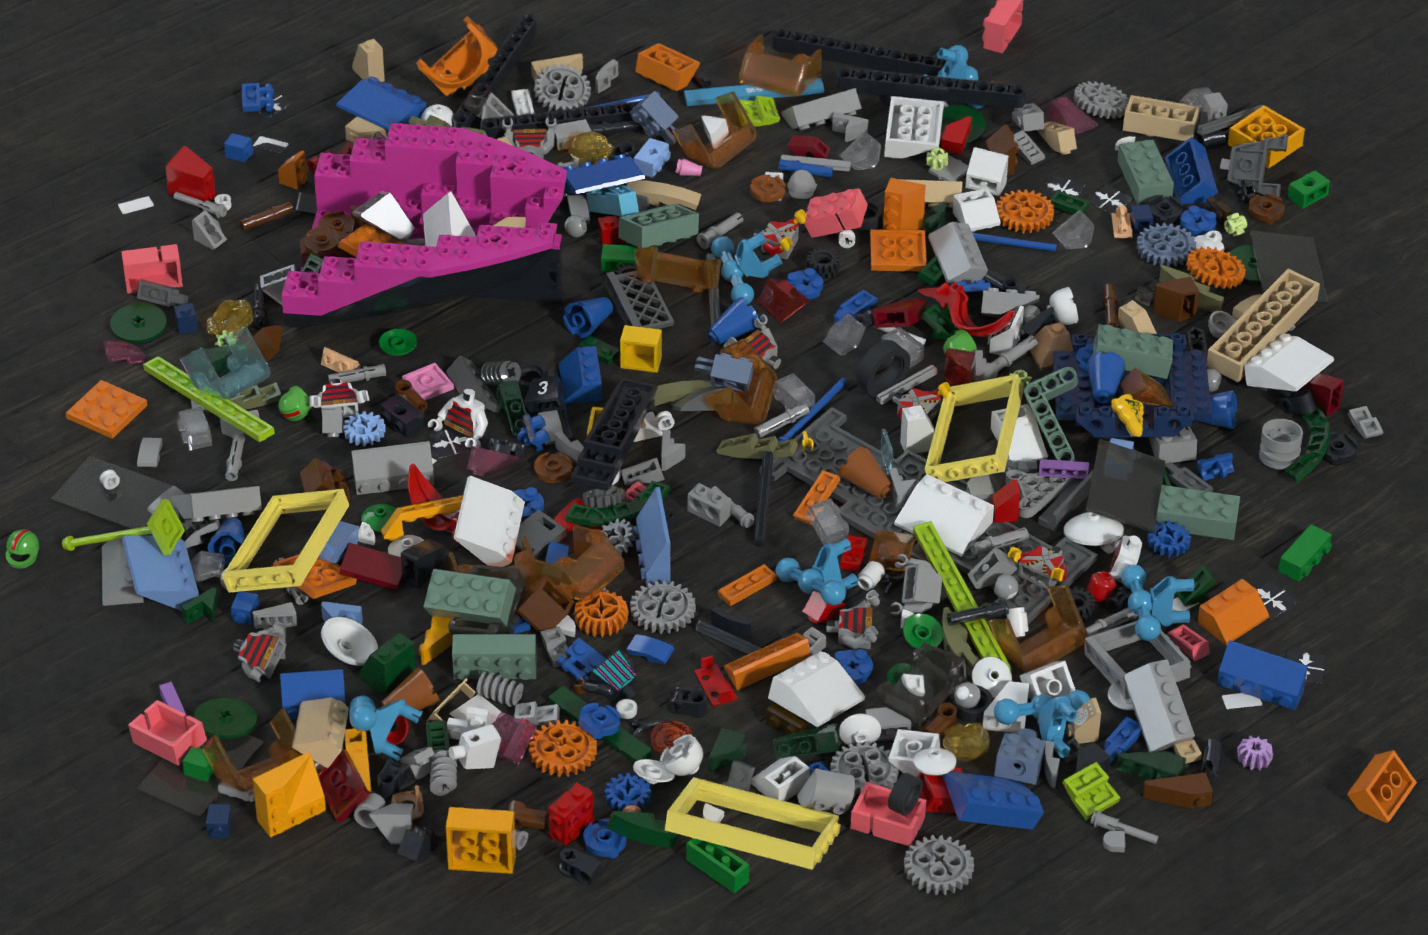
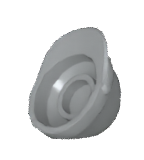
(801, 185)
(1219, 323)

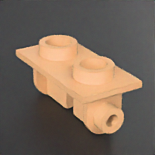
(1121, 223)
(338, 361)

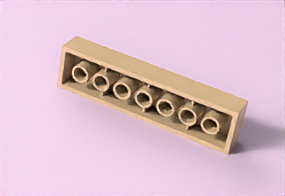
(1263, 323)

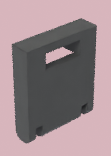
(538, 535)

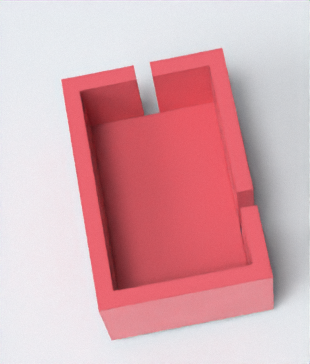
(1002, 24)
(822, 212)
(152, 265)
(169, 732)
(874, 815)

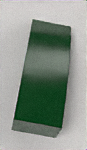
(641, 828)

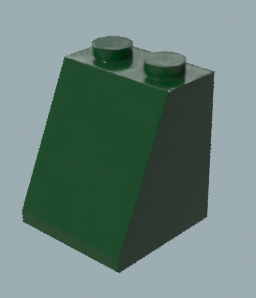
(389, 665)

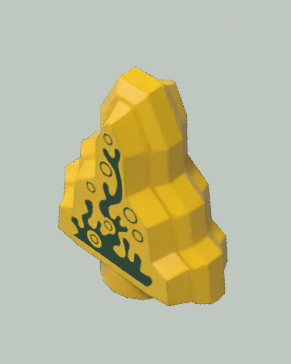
(1130, 413)

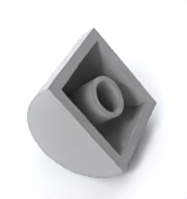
(828, 791)

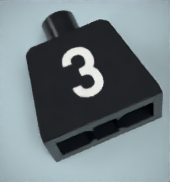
(545, 394)

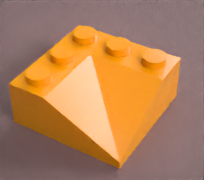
(1266, 124)
(288, 795)
(481, 840)

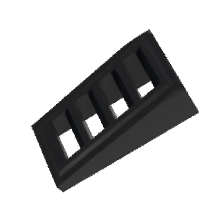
(1037, 323)

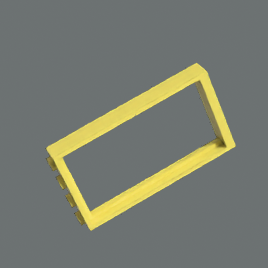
(969, 394)
(239, 578)
(681, 823)

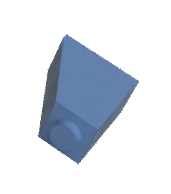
(339, 541)

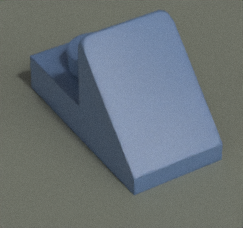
(332, 610)

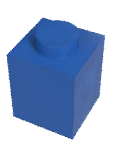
(238, 147)
(244, 606)

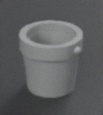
(369, 805)

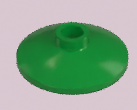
(398, 342)
(377, 516)
(924, 625)

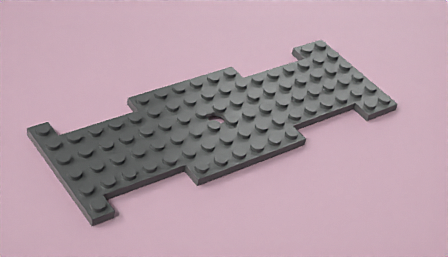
(871, 514)

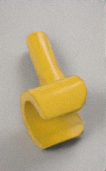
(807, 441)

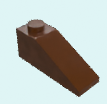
(1183, 791)

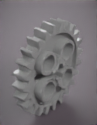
(546, 84)
(1101, 99)
(674, 612)
(876, 765)
(938, 865)

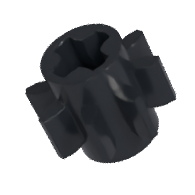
(1245, 190)

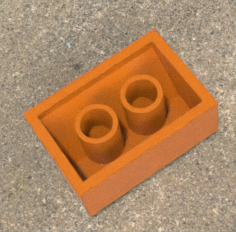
(666, 66)
(904, 205)
(1233, 612)
(1382, 786)

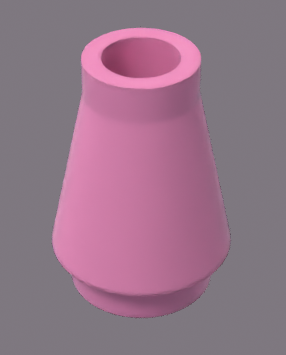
(688, 168)

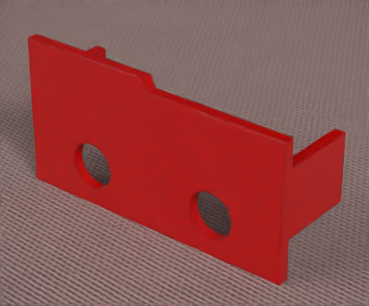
(715, 684)

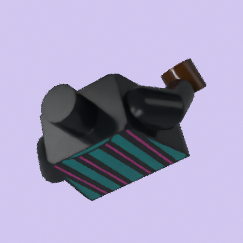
(611, 678)

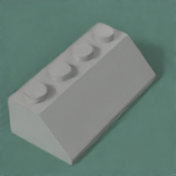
(822, 109)
(958, 253)
(388, 467)
(218, 503)
(116, 576)
(1158, 705)

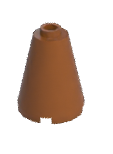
(866, 473)
(415, 690)

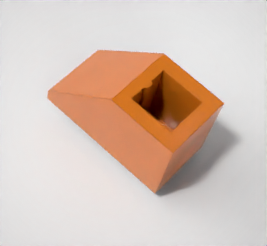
(293, 171)

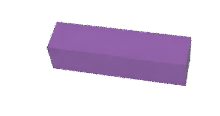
(1063, 469)
(170, 696)

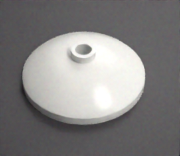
(1093, 529)
(348, 640)

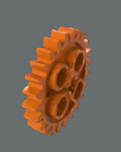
(1025, 211)
(1215, 267)
(562, 748)

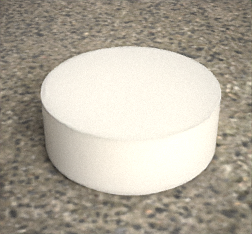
(626, 708)

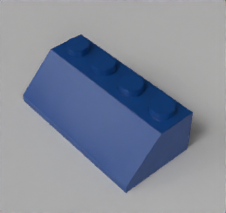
(1191, 173)
(1262, 675)

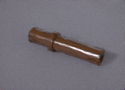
(263, 217)
(1110, 302)

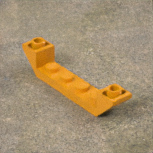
(393, 528)

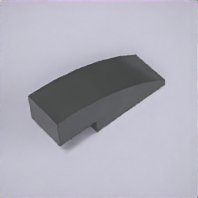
(696, 400)

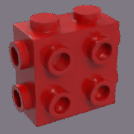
(936, 793)
(571, 814)

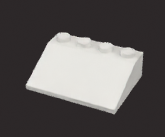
(913, 126)
(445, 219)
(1286, 364)
(954, 513)
(489, 521)
(816, 689)

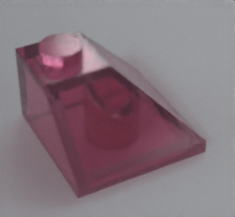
(1067, 113)
(488, 461)

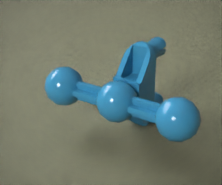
(957, 67)
(745, 263)
(823, 576)
(1157, 602)
(1050, 714)
(380, 721)

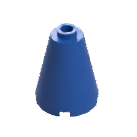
(586, 315)
(734, 322)
(1105, 375)
(1223, 410)
(227, 539)

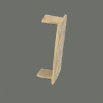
(464, 687)

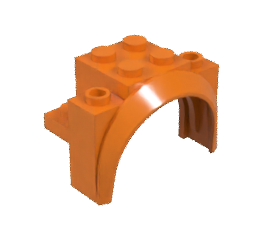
(463, 61)

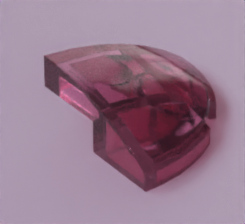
(121, 350)

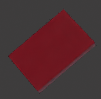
(372, 566)
(342, 786)

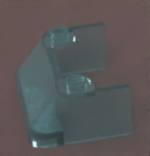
(245, 364)

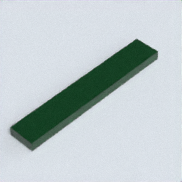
(620, 741)

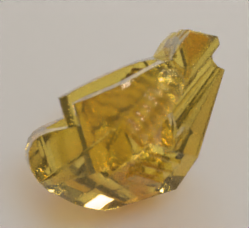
(589, 142)
(237, 314)
(966, 748)

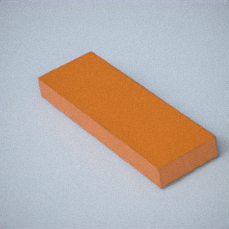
(819, 492)
(747, 585)

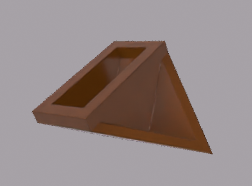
(269, 340)

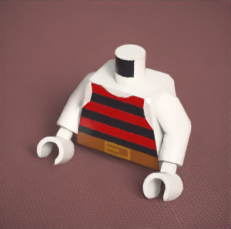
(339, 397)
(465, 416)
(1125, 554)

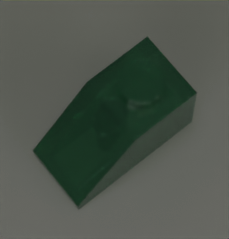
(727, 748)

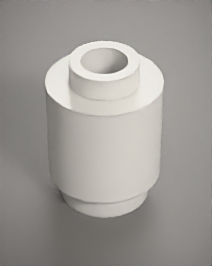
(870, 575)
(1018, 621)

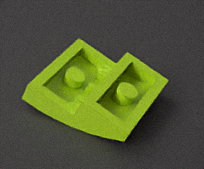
(761, 111)
(1091, 790)

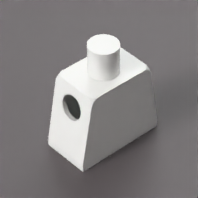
(477, 748)

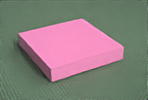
(429, 381)

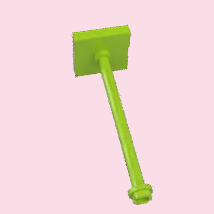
(162, 525)

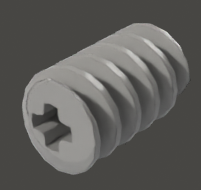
(499, 689)
(442, 773)

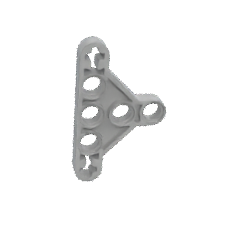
(1034, 489)

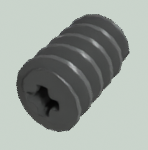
(500, 372)

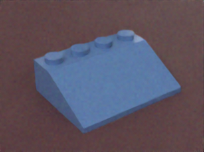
(653, 541)
(157, 576)

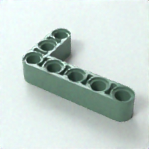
(1048, 416)

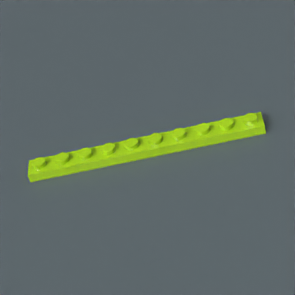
(221, 407)
(957, 591)

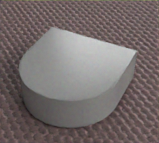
(1114, 841)

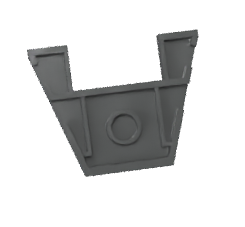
(1249, 163)

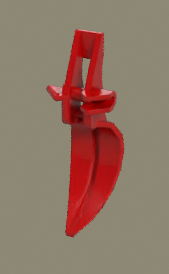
(956, 300)
(422, 492)

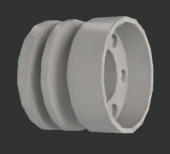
(1280, 443)

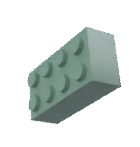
(1144, 170)
(658, 226)
(1140, 350)
(1199, 511)
(469, 597)
(504, 654)

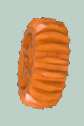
(613, 615)

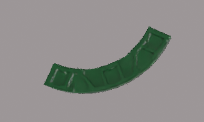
(1316, 447)
(626, 510)

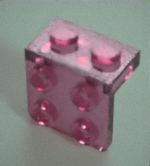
(514, 736)

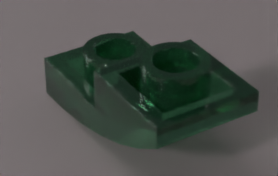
(936, 219)

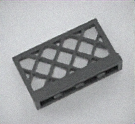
(625, 304)

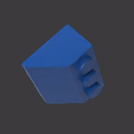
(581, 376)
(310, 686)

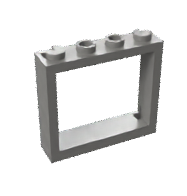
(1100, 643)

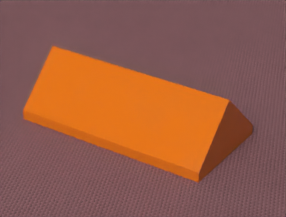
(768, 661)

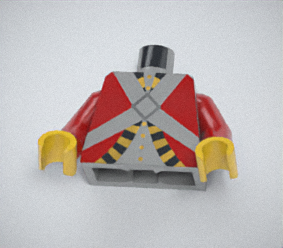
(782, 236)
(928, 400)
(1040, 565)

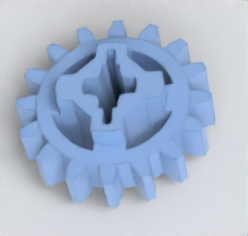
(364, 428)

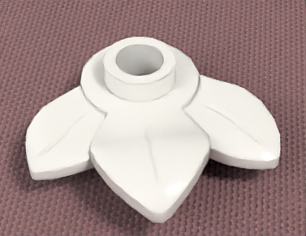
(1210, 239)

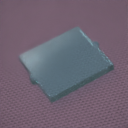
(886, 450)

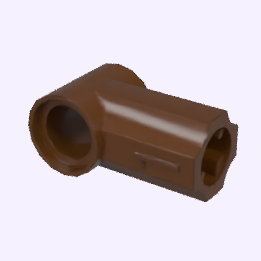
(405, 390)
(942, 720)
(527, 816)

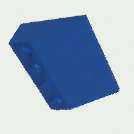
(381, 103)
(602, 174)
(993, 800)

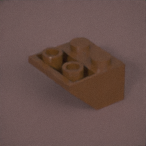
(1003, 143)
(1176, 299)
(321, 477)
(544, 604)

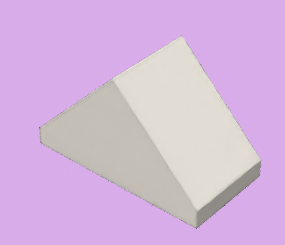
(715, 129)

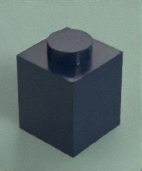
(1140, 217)
(186, 318)
(219, 820)

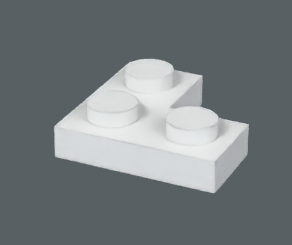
(475, 719)

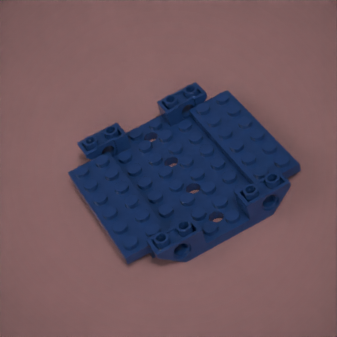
(1185, 386)

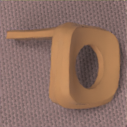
(413, 796)

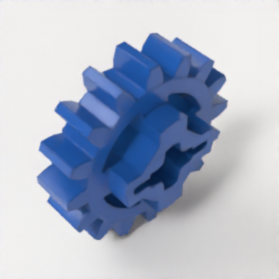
(1169, 539)
(617, 792)

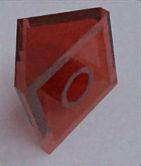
(781, 299)
(959, 366)

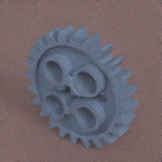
(1165, 244)

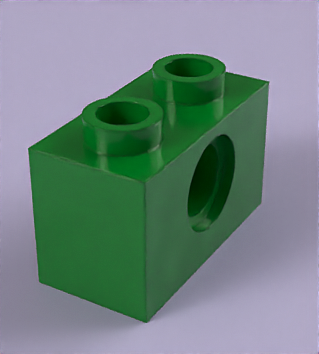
(1308, 189)

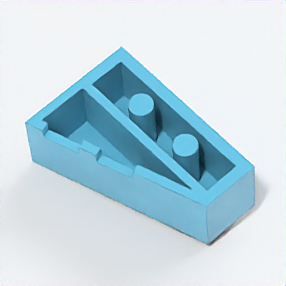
(613, 200)

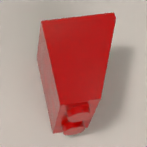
(190, 176)

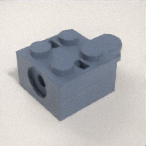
(655, 117)
(727, 371)
(1020, 756)

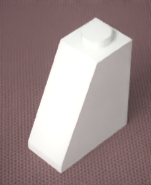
(916, 430)
(1012, 690)

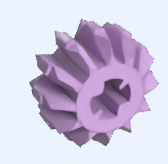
(1255, 753)

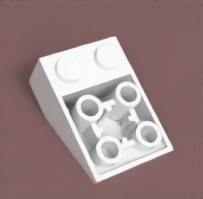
(1026, 440)

